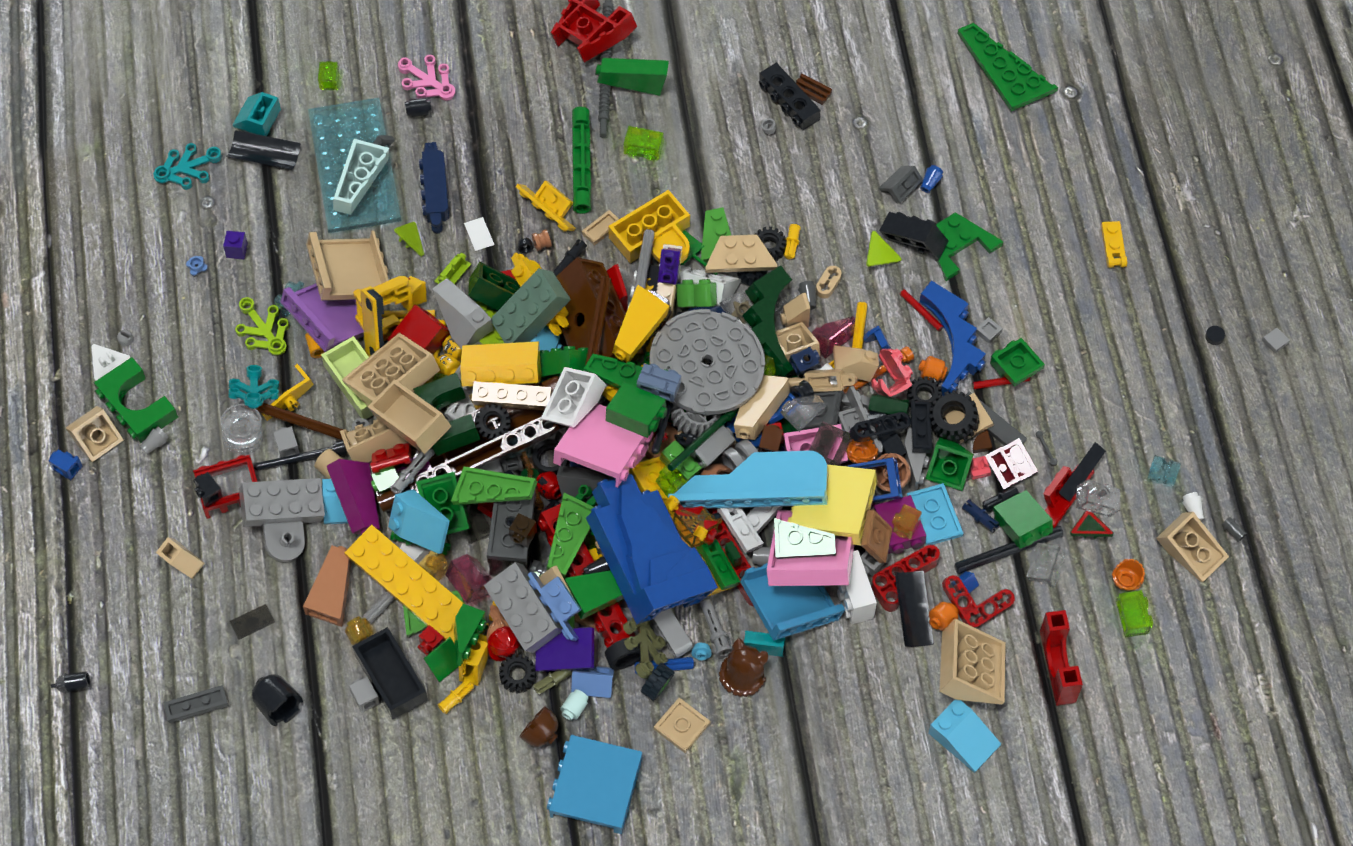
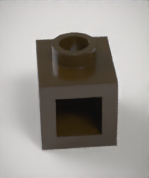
(522, 530)

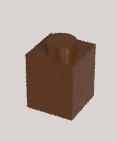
(770, 439)

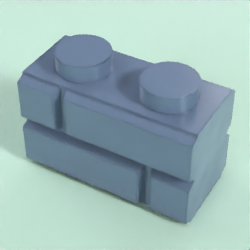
(659, 381)

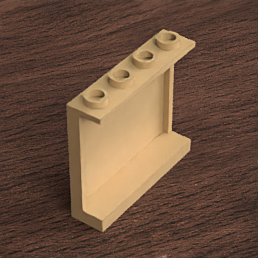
(346, 265)

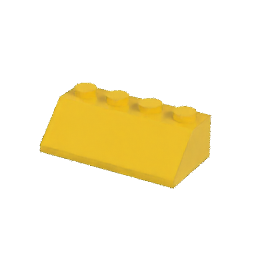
(501, 363)

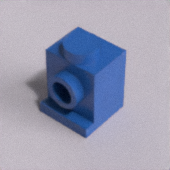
(65, 464)

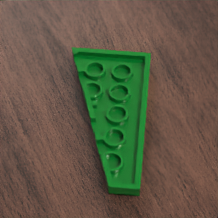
(1006, 71)

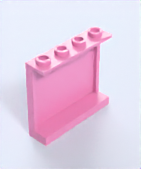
(601, 445)

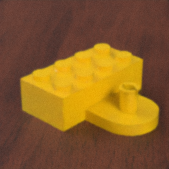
(663, 216)

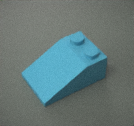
(418, 521)
(964, 735)

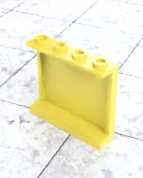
(849, 498)

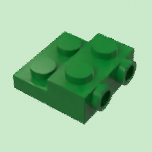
(1016, 362)

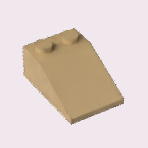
(1192, 546)

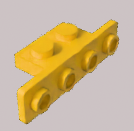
(551, 201)

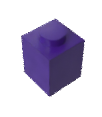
(235, 245)

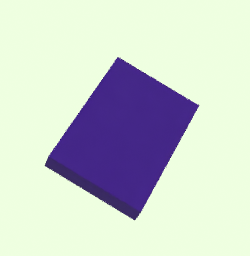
(567, 654)

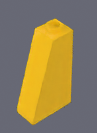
(640, 322)

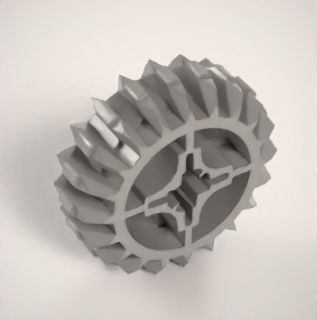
(691, 422)

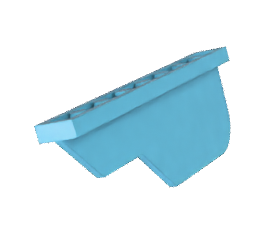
(762, 481)

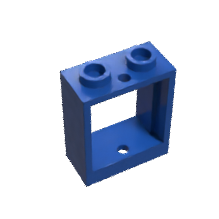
(893, 476)

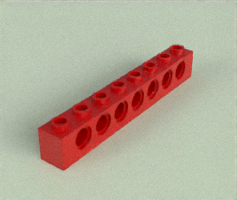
(616, 617)

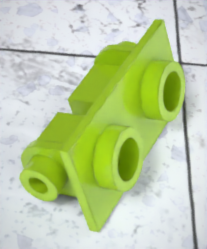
(454, 269)

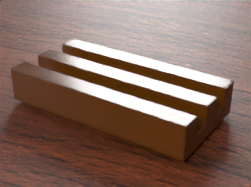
(814, 87)

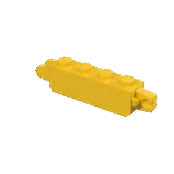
(522, 272)

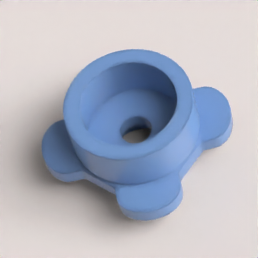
(196, 260)

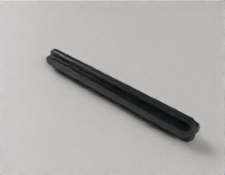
(1001, 552)

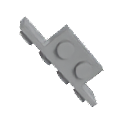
(856, 414)

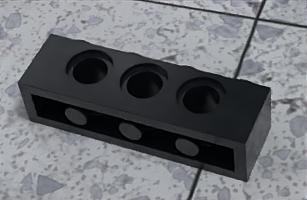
(787, 88)

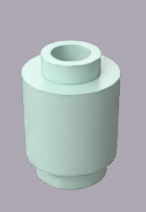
(574, 705)

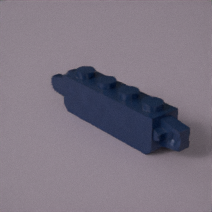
(435, 186)

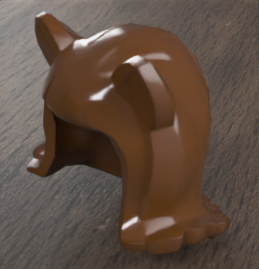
(743, 670)

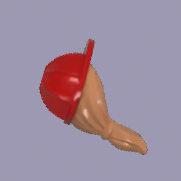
(500, 637)

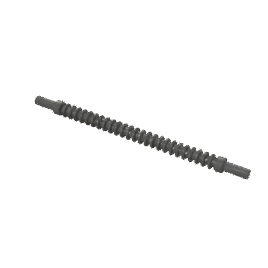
(604, 99)

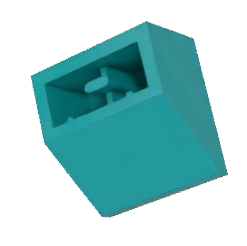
(258, 114)

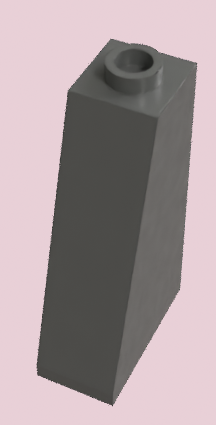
(573, 477)

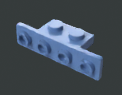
(559, 601)

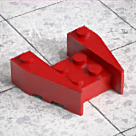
(591, 29)

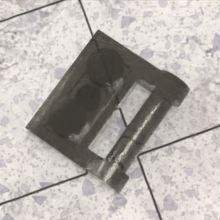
(825, 440)

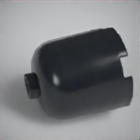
(276, 699)

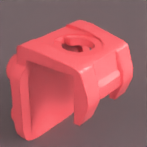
(900, 374)

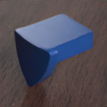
(877, 334)

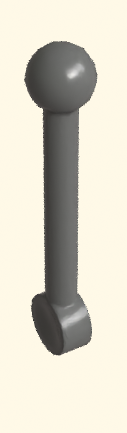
(1053, 461)

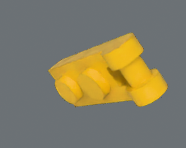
(1113, 244)

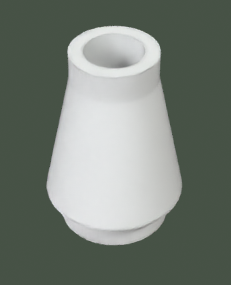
(1193, 504)

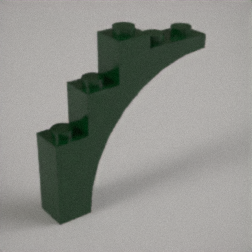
(761, 316)

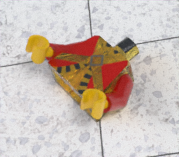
(695, 523)

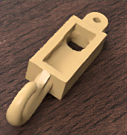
(820, 380)

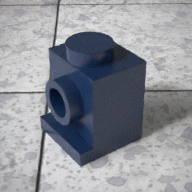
(800, 365)

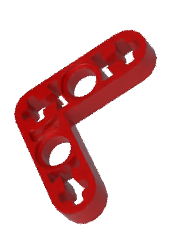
(971, 607)

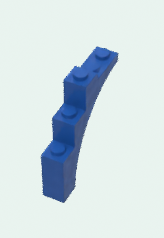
(952, 313)

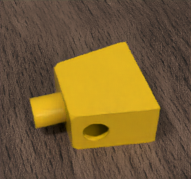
(473, 667)

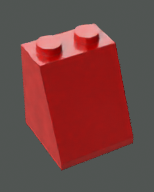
(422, 329)

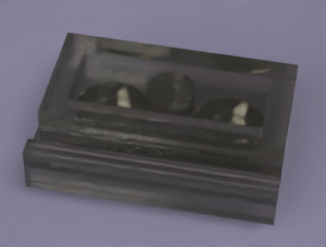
(479, 524)

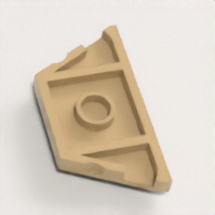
(740, 254)

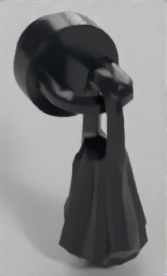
(685, 443)

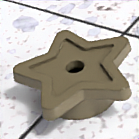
(738, 307)

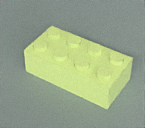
(342, 361)

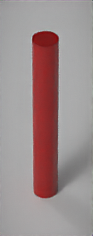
(921, 310)
(992, 382)

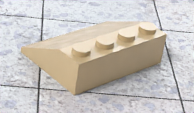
(395, 360)
(972, 664)

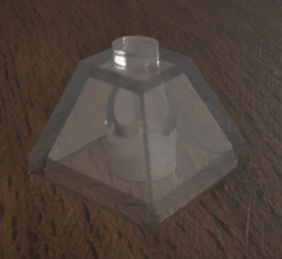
(802, 410)

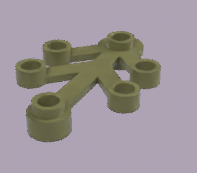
(645, 667)

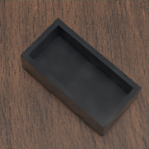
(390, 673)

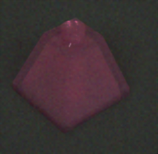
(833, 334)

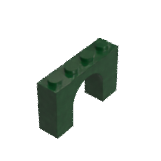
(440, 394)

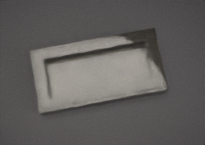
(252, 621)

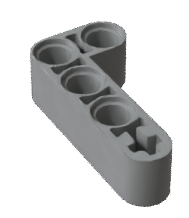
(672, 633)

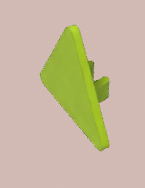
(410, 235)
(880, 252)

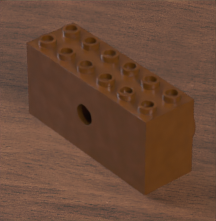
(582, 284)

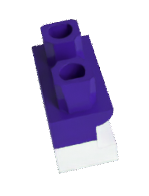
(670, 264)

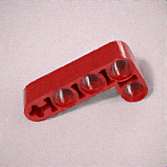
(886, 575)

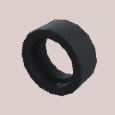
(543, 446)
(620, 657)

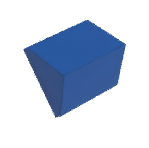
(968, 580)

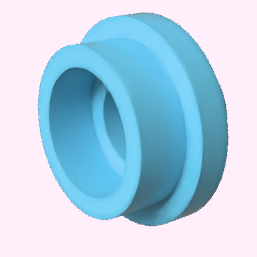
(701, 651)

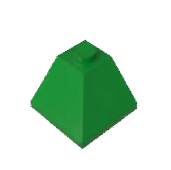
(949, 464)

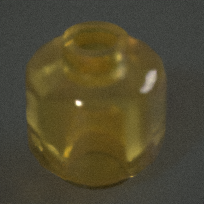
(358, 630)

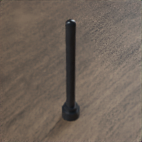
(661, 429)
(338, 447)

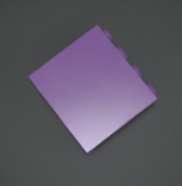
(325, 320)

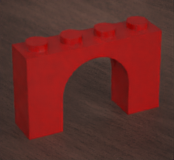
(1064, 679)

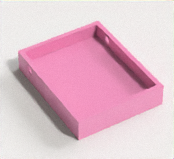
(811, 570)

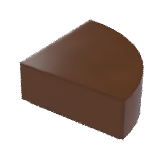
(982, 443)

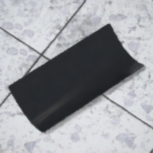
(264, 150)
(914, 608)

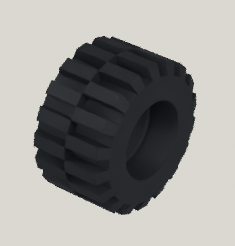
(950, 403)

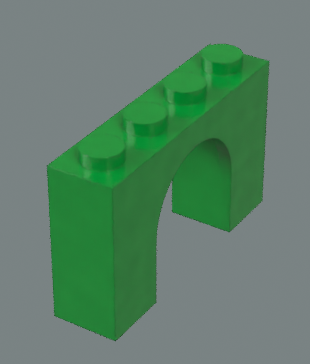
(139, 422)

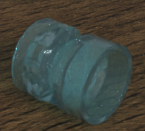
(1164, 470)

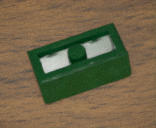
(887, 404)

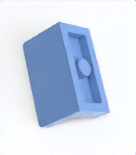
(594, 681)

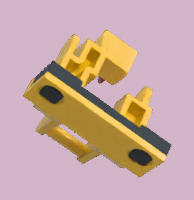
(371, 304)

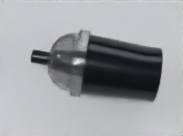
(72, 682)

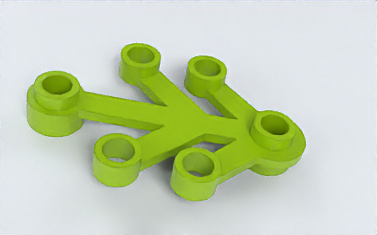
(263, 329)

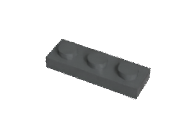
(195, 704)

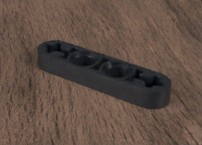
(878, 423)

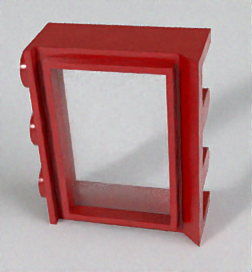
(229, 477)

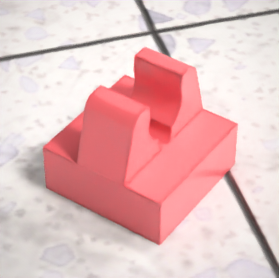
(979, 468)

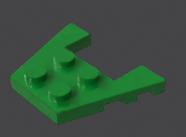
(960, 235)

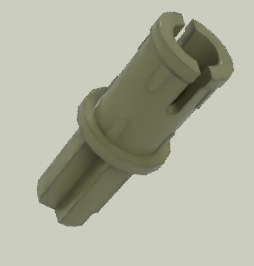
(551, 680)

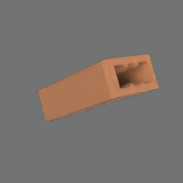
(330, 589)

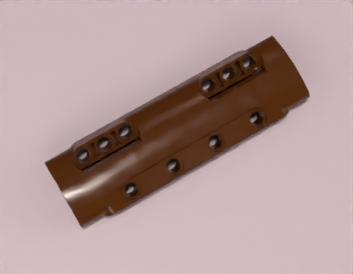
(483, 451)

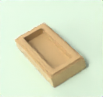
(599, 228)

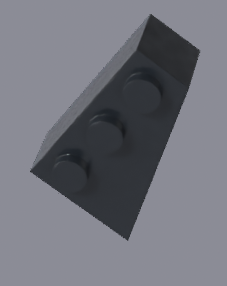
(914, 232)

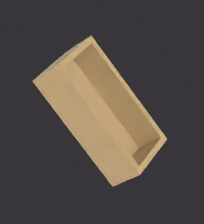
(409, 416)

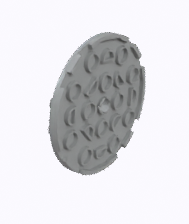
(731, 347)

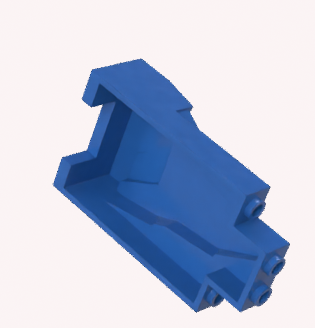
(646, 550)

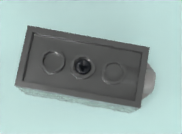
(501, 550)

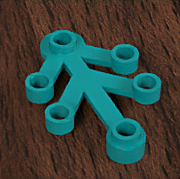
(185, 166)
(253, 398)

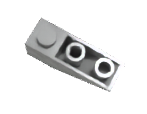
(916, 461)

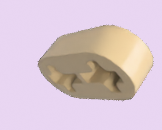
(832, 283)

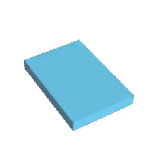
(937, 514)

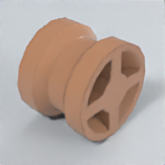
(541, 240)

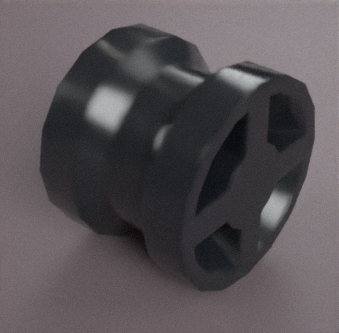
(802, 390)

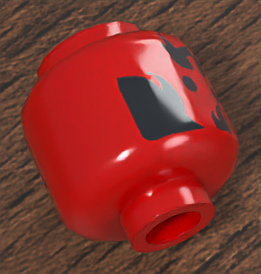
(548, 485)

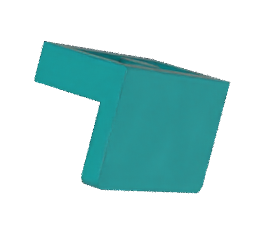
(764, 642)

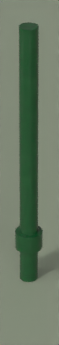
(728, 416)

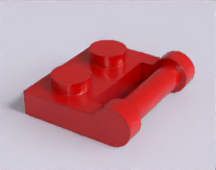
(390, 457)

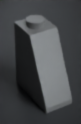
(713, 446)

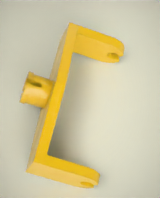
(289, 397)

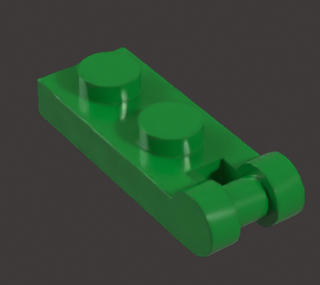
(719, 565)

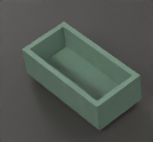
(530, 308)

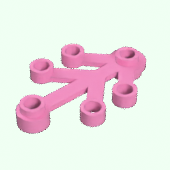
(427, 80)

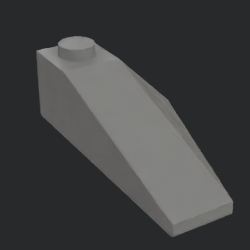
(462, 315)

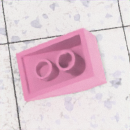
(802, 442)

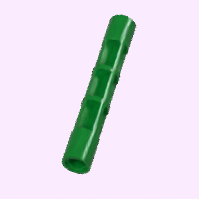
(581, 160)

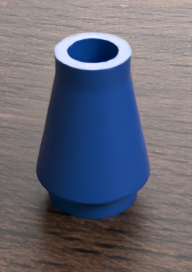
(932, 177)

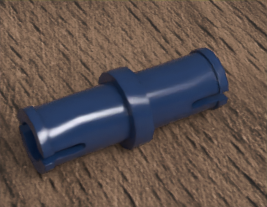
(980, 515)

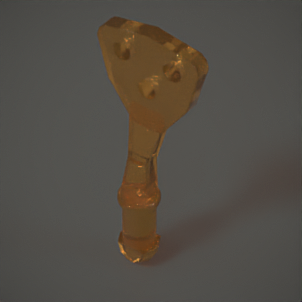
(525, 460)

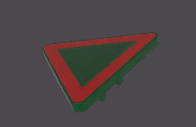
(1090, 525)

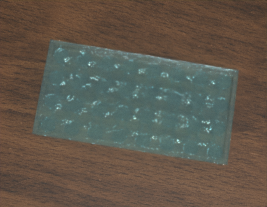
(333, 134)

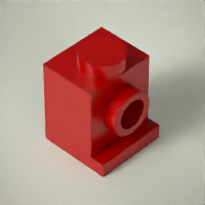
(429, 640)

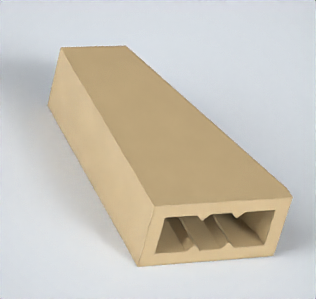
(761, 407)

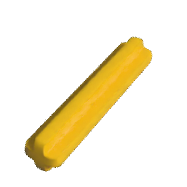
(859, 325)

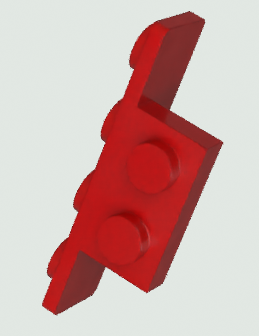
(1056, 502)

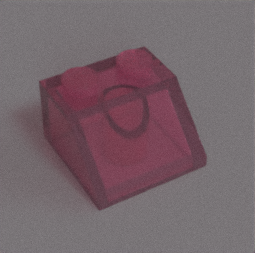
(468, 578)

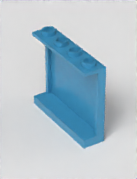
(789, 608)
(595, 782)

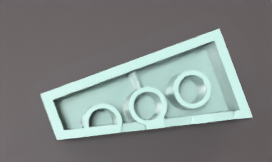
(360, 171)

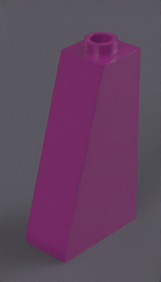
(355, 493)

